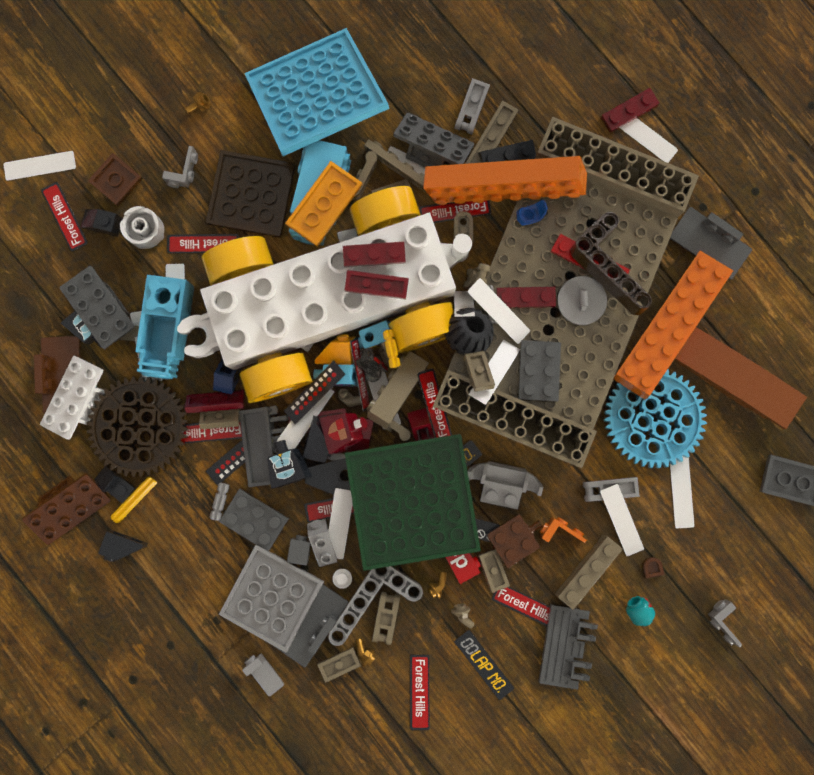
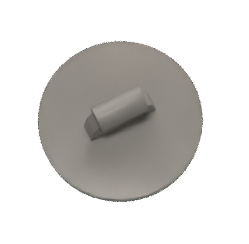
(582, 300)

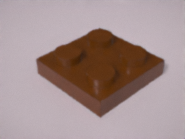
(115, 179)

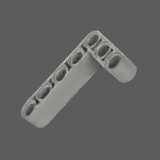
(367, 595)

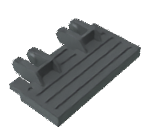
(258, 441)
(562, 647)

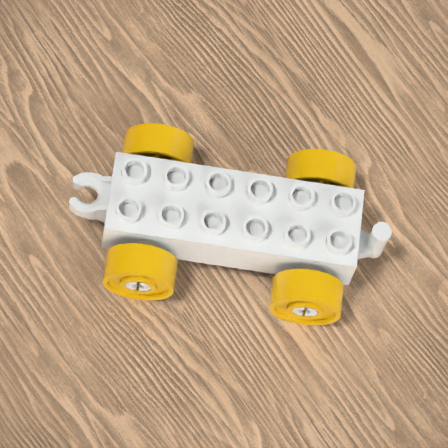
(274, 308)

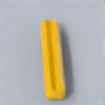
(133, 499)

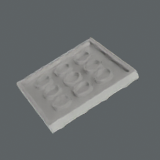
(271, 598)

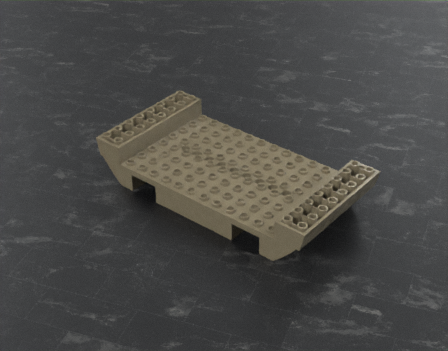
(648, 201)

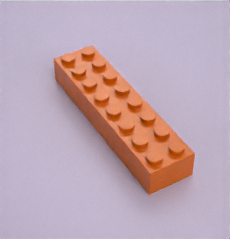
(506, 180)
(673, 325)

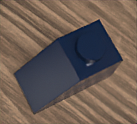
(225, 378)

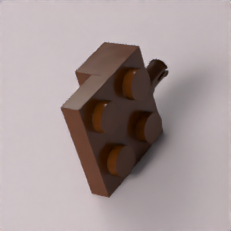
(514, 539)

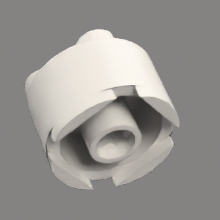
(132, 227)

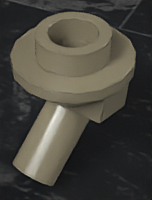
(461, 612)

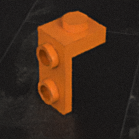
(549, 529)

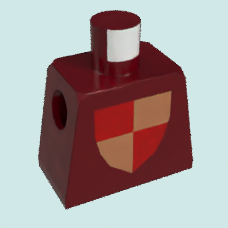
(342, 431)

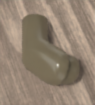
(348, 399)

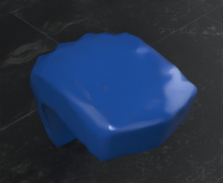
(532, 213)

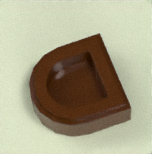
(652, 567)

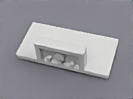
(73, 398)

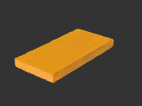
(324, 203)

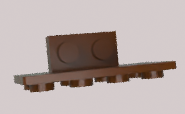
(52, 364)
(65, 507)

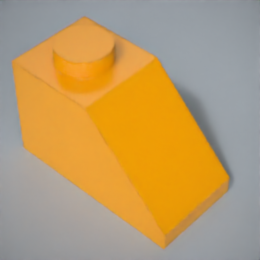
(337, 350)

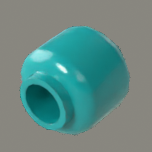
(640, 611)

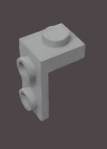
(174, 179)
(321, 543)
(719, 613)
(263, 673)

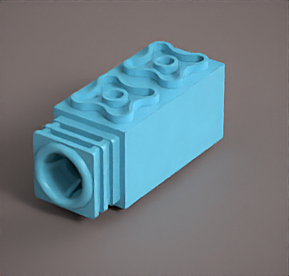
(313, 162)
(158, 341)

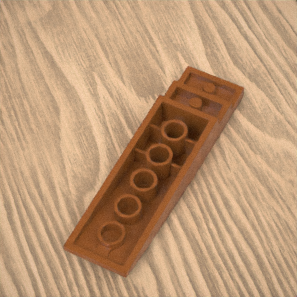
(740, 378)

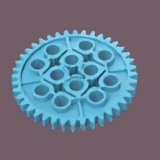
(667, 448)

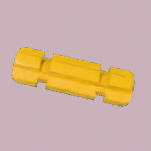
(391, 348)

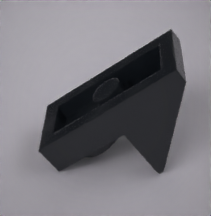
(114, 484)

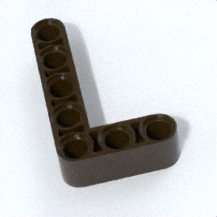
(608, 266)

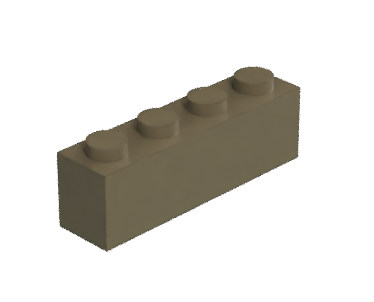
(397, 390)
(588, 571)

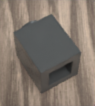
(299, 550)

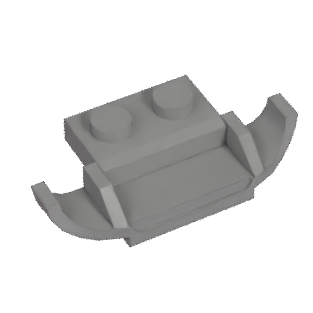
(504, 483)

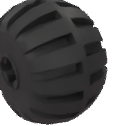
(469, 333)

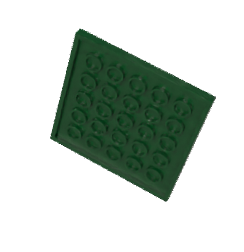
(412, 502)

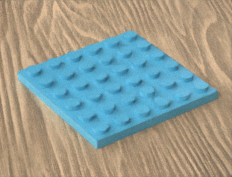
(316, 91)

